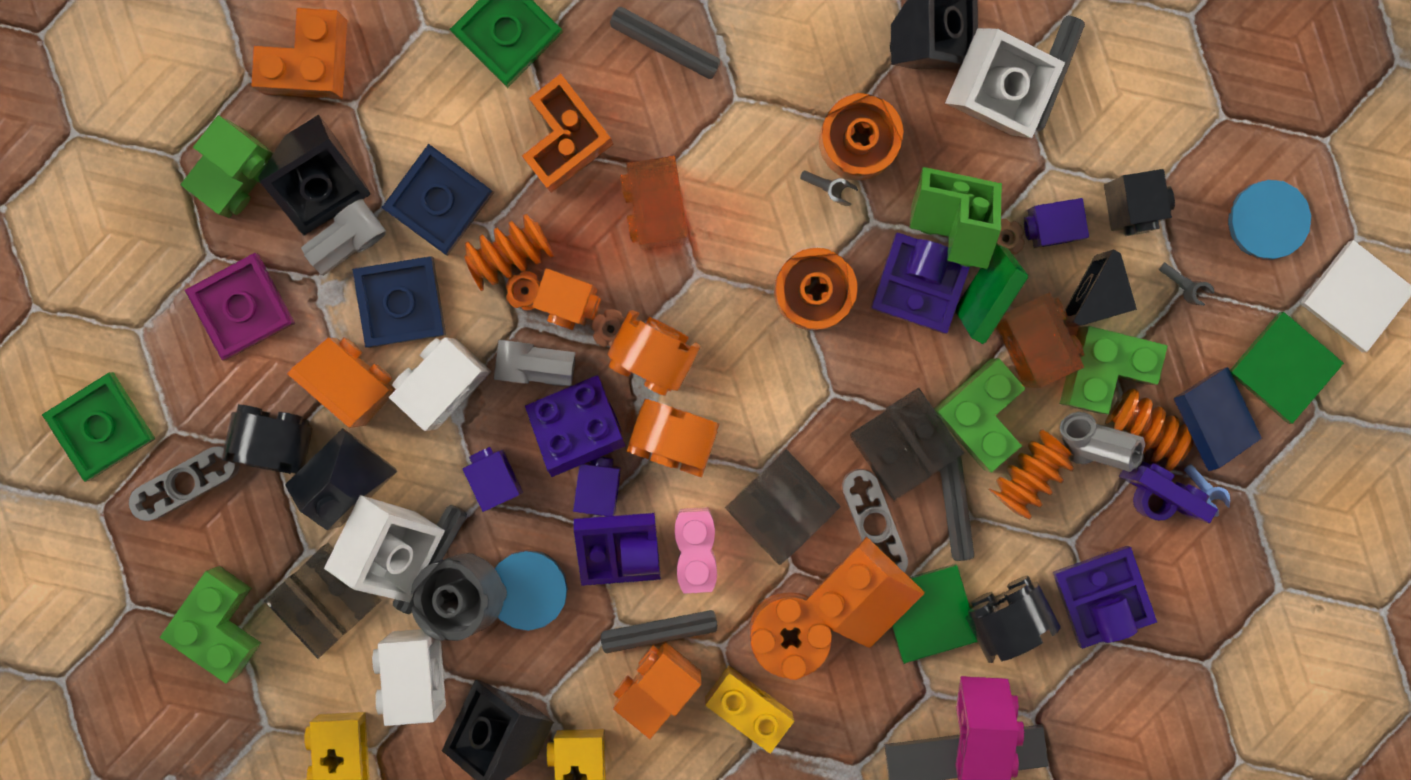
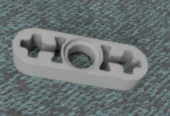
(873, 492)
(164, 505)

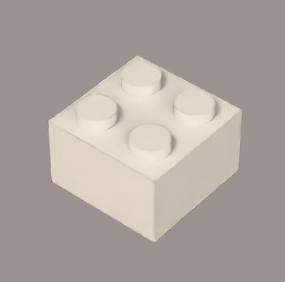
(1005, 82)
(438, 383)
(383, 549)
(409, 678)

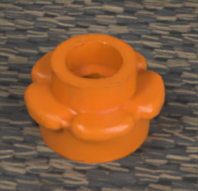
(514, 286)

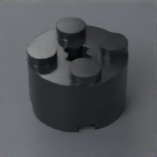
(267, 441)
(1012, 620)

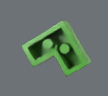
(227, 168)
(961, 209)
(1107, 359)
(972, 411)
(204, 630)

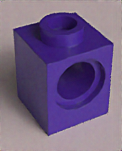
(1056, 223)
(491, 478)
(597, 487)

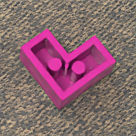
(987, 729)

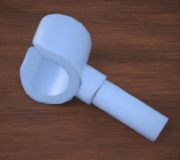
(1213, 492)

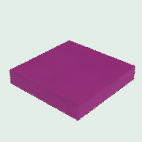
(239, 306)

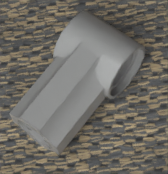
(352, 231)
(526, 363)
(1100, 443)

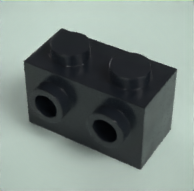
(1139, 202)

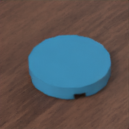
(1269, 219)
(534, 589)

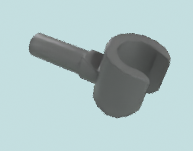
(833, 187)
(1189, 287)

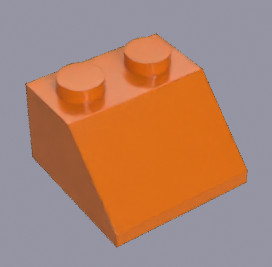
(343, 381)
(864, 595)

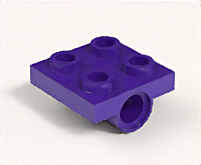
(920, 283)
(575, 426)
(1176, 496)
(617, 549)
(1105, 597)

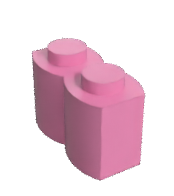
(695, 540)

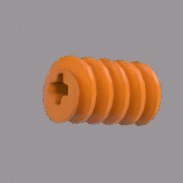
(506, 251)
(1159, 433)
(1034, 474)

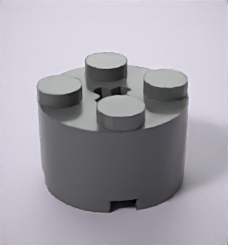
(460, 577)

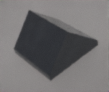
(1101, 292)

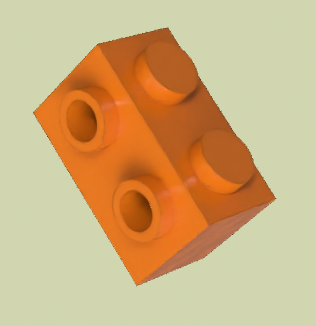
(566, 300)

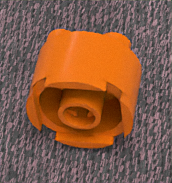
(867, 115)
(829, 271)
(652, 352)
(673, 437)
(789, 658)

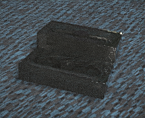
(906, 444)
(782, 507)
(319, 604)

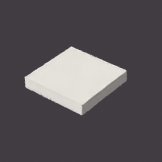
(1357, 296)

